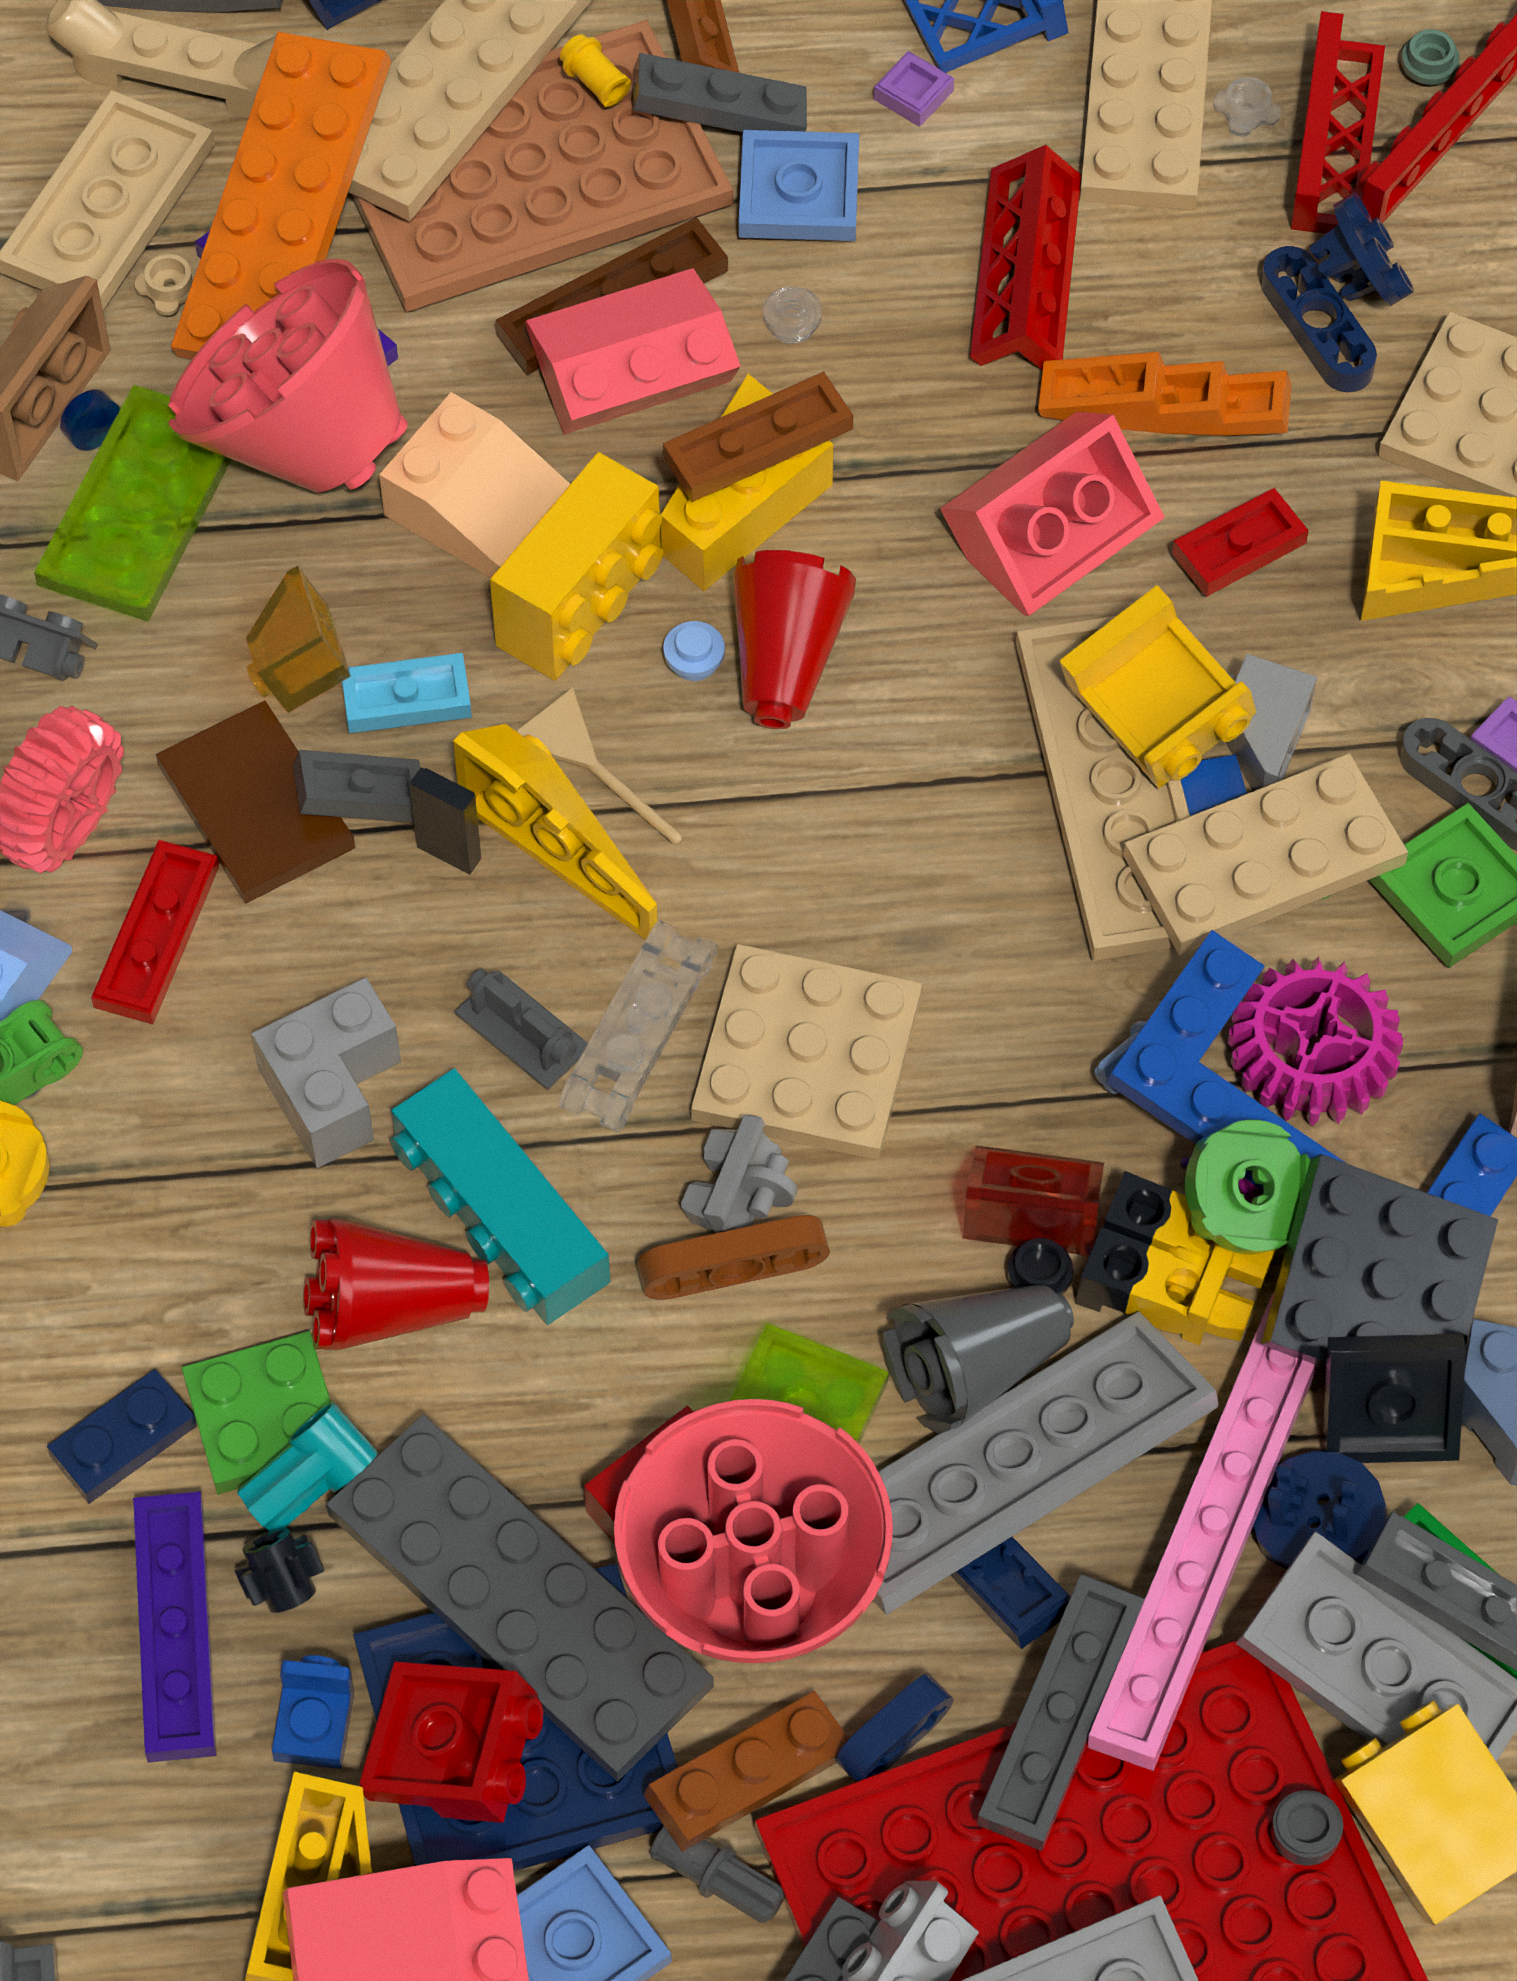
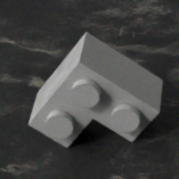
(319, 1059)

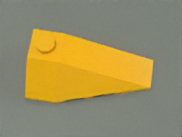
(540, 812)

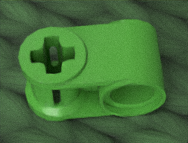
(29, 1052)

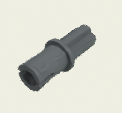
(721, 1875)

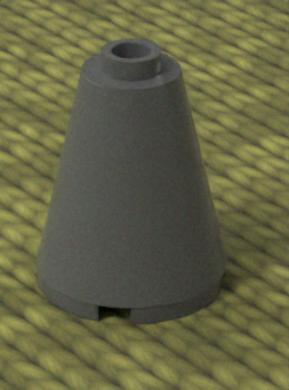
(972, 1348)

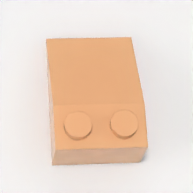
(469, 485)

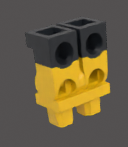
(1166, 1271)

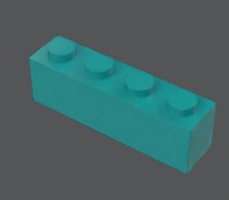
(499, 1197)

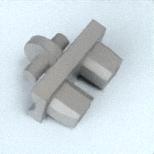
(748, 1181)

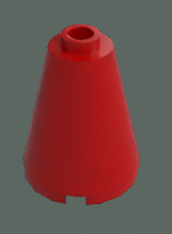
(786, 630)

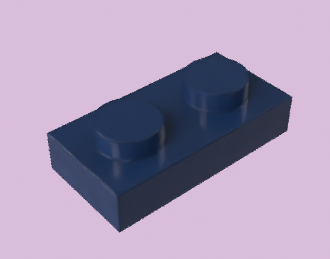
(121, 1436)

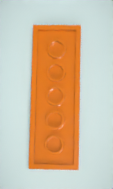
(284, 178)

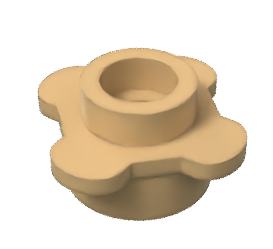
(163, 271)

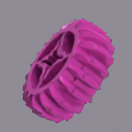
(1277, 1017)

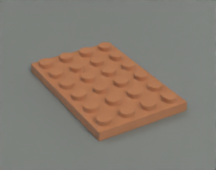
(551, 183)

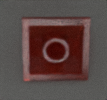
(1032, 1196)

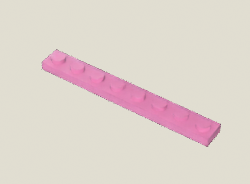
(1201, 1555)

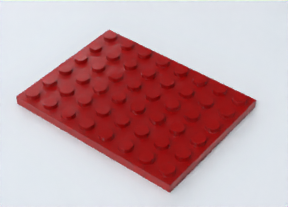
(1121, 1838)

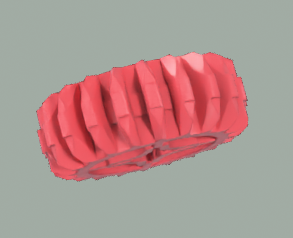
(57, 787)

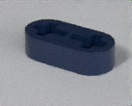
(895, 1729)

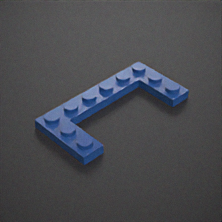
(1169, 1082)

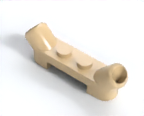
(119, 45)

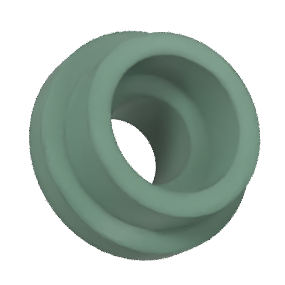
(1431, 46)

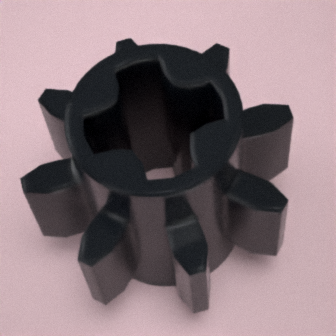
(279, 1570)

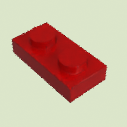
(1240, 542)

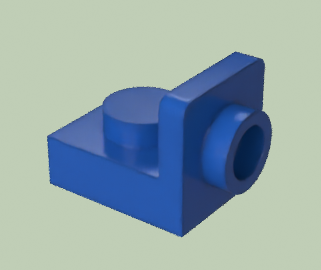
(313, 1712)

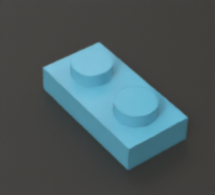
(406, 693)

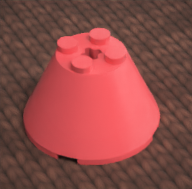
(295, 383)
(753, 1531)

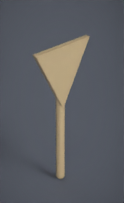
(567, 738)

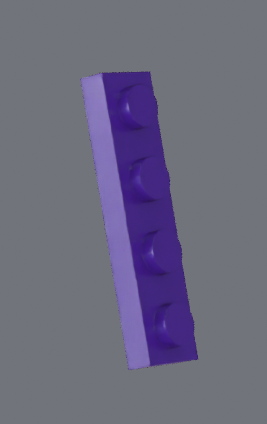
(174, 1627)

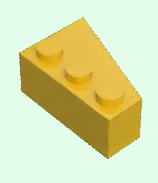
(1438, 549)
(318, 1841)

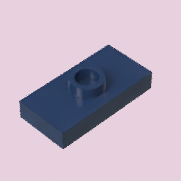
(1014, 1591)

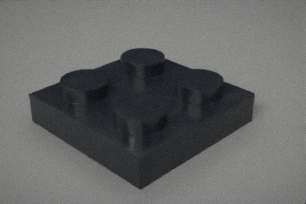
(1395, 1397)

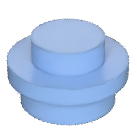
(694, 650)

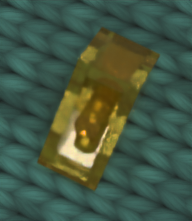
(295, 644)

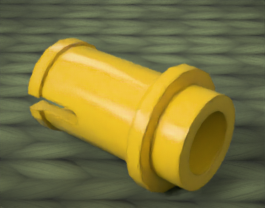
(585, 60)

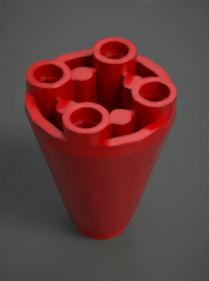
(385, 1284)

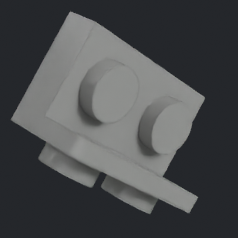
(914, 1939)

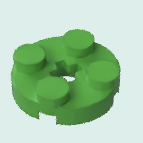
(1214, 1193)

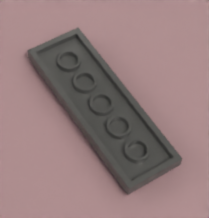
(520, 1596)

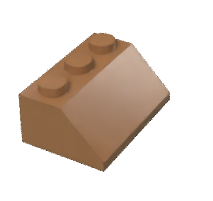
(46, 365)

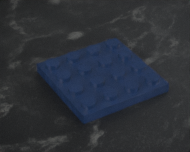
(566, 1793)

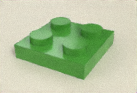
(1455, 885)
(253, 1404)

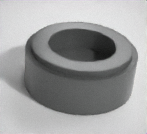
(1307, 1828)

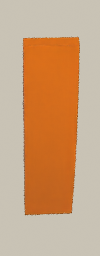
(1169, 397)

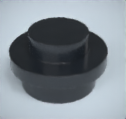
(1040, 1263)

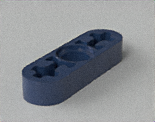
(1318, 343)

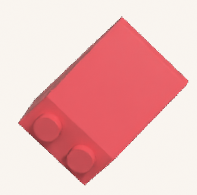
(409, 1925)

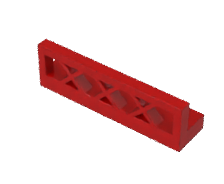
(1320, 121)
(1041, 256)

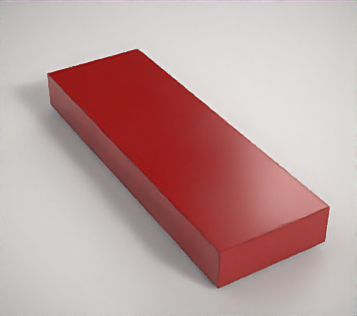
(155, 932)

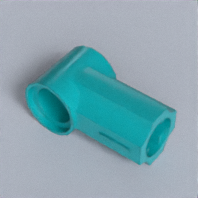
(320, 1457)

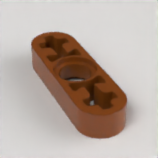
(733, 1257)

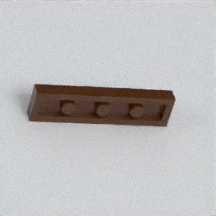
(665, 255)

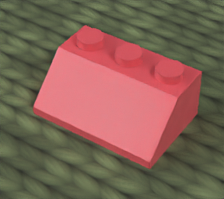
(632, 350)
(1054, 510)

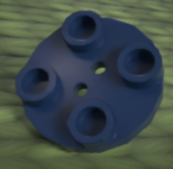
(1359, 254)
(1291, 1505)

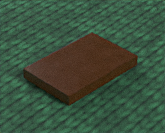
(246, 803)

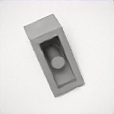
(1282, 706)

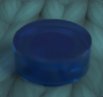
(89, 419)

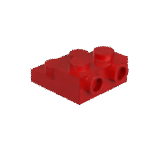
(452, 1740)

